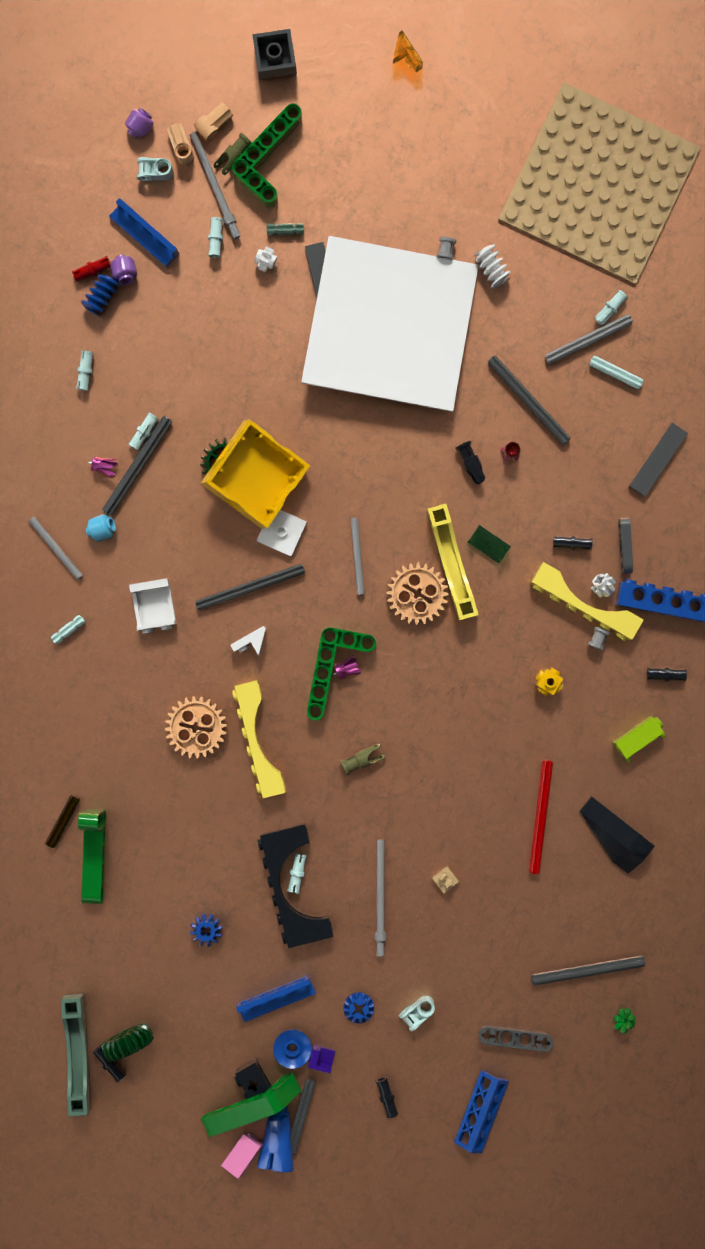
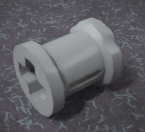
(446, 247)
(599, 638)

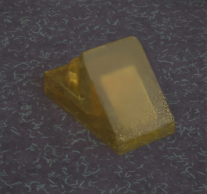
(405, 49)

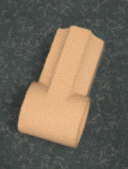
(209, 124)
(180, 143)

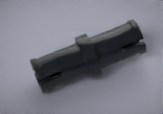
(572, 542)
(666, 674)
(112, 1067)
(386, 1097)

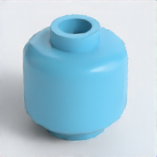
(101, 528)

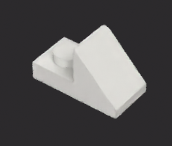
(255, 638)

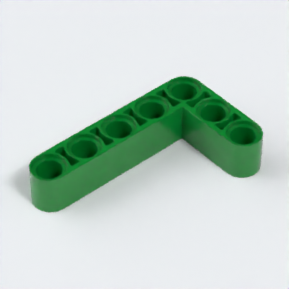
(264, 152)
(328, 665)
(94, 825)
(252, 1108)

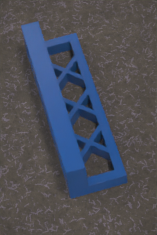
(144, 233)
(276, 998)
(485, 1118)

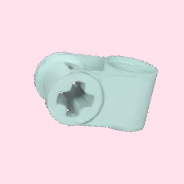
(150, 169)
(415, 1015)

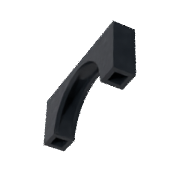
(297, 926)

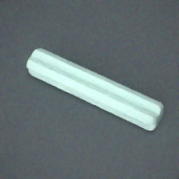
(616, 372)

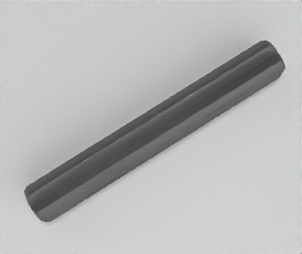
(301, 1114)

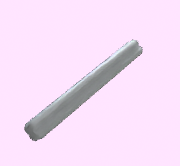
(588, 339)

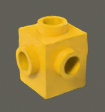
(542, 678)

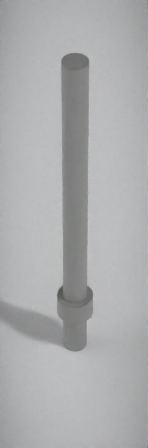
(229, 218)
(380, 935)

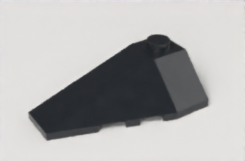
(619, 840)

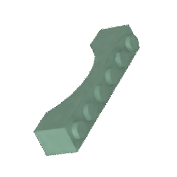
(77, 1055)

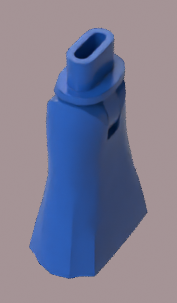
(276, 1147)

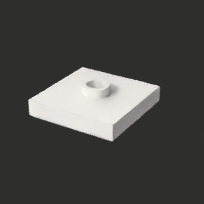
(283, 533)

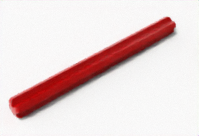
(540, 819)

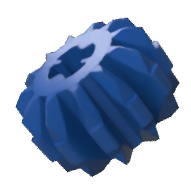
(214, 930)

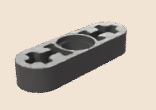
(625, 543)

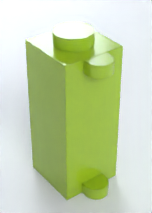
(639, 737)

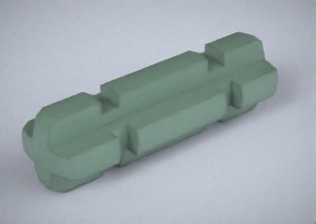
(285, 229)

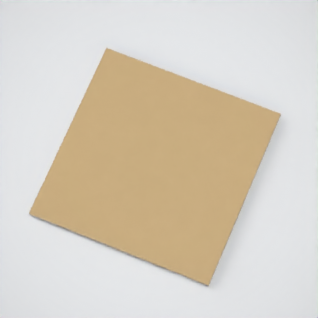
(599, 183)

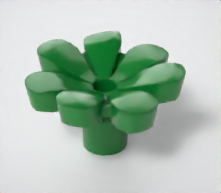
(625, 1020)

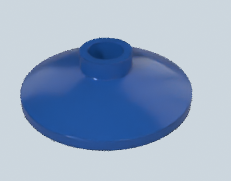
(292, 1058)

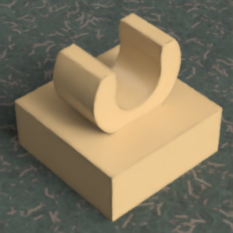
(445, 879)

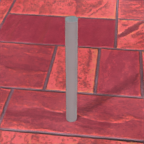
(56, 549)
(357, 556)

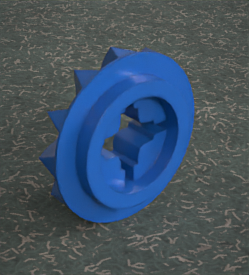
(360, 999)

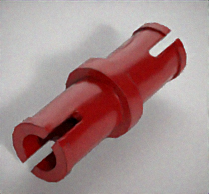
(91, 268)

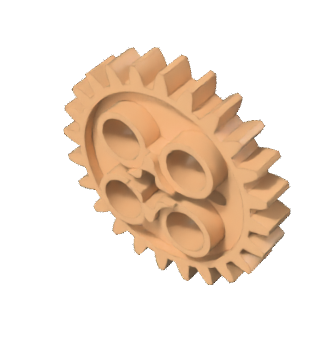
(408, 608)
(199, 709)

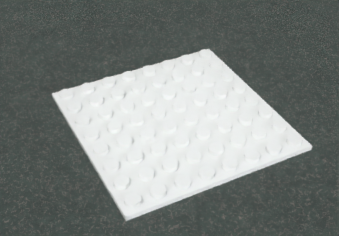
(390, 324)

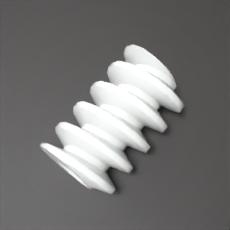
(492, 266)

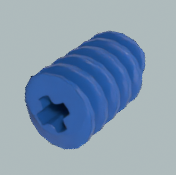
(99, 294)

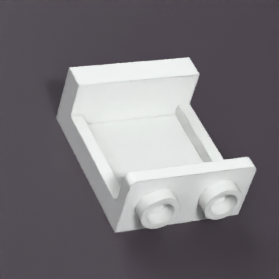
(153, 605)

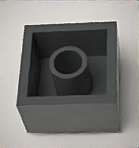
(274, 54)

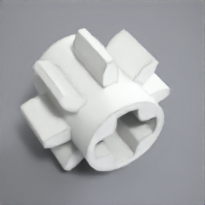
(265, 259)
(603, 585)

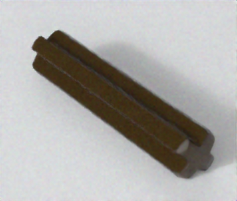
(62, 821)

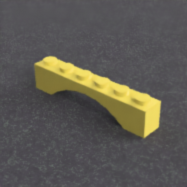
(452, 562)
(551, 581)
(269, 778)

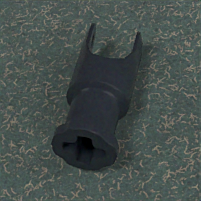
(471, 462)

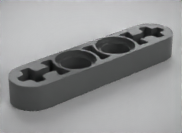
(515, 1038)

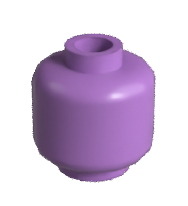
(139, 123)
(123, 269)

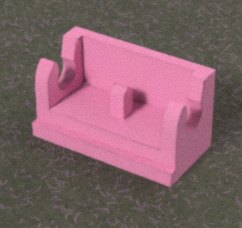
(242, 1155)

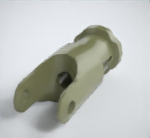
(232, 153)
(361, 759)

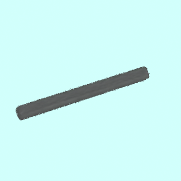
(529, 400)
(137, 465)
(250, 587)
(588, 970)

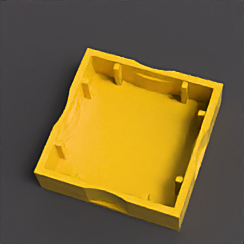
(255, 474)

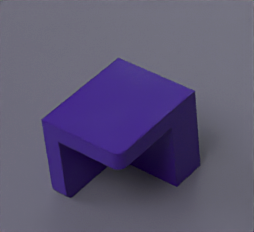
(321, 1059)

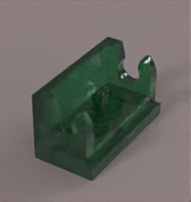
(489, 544)

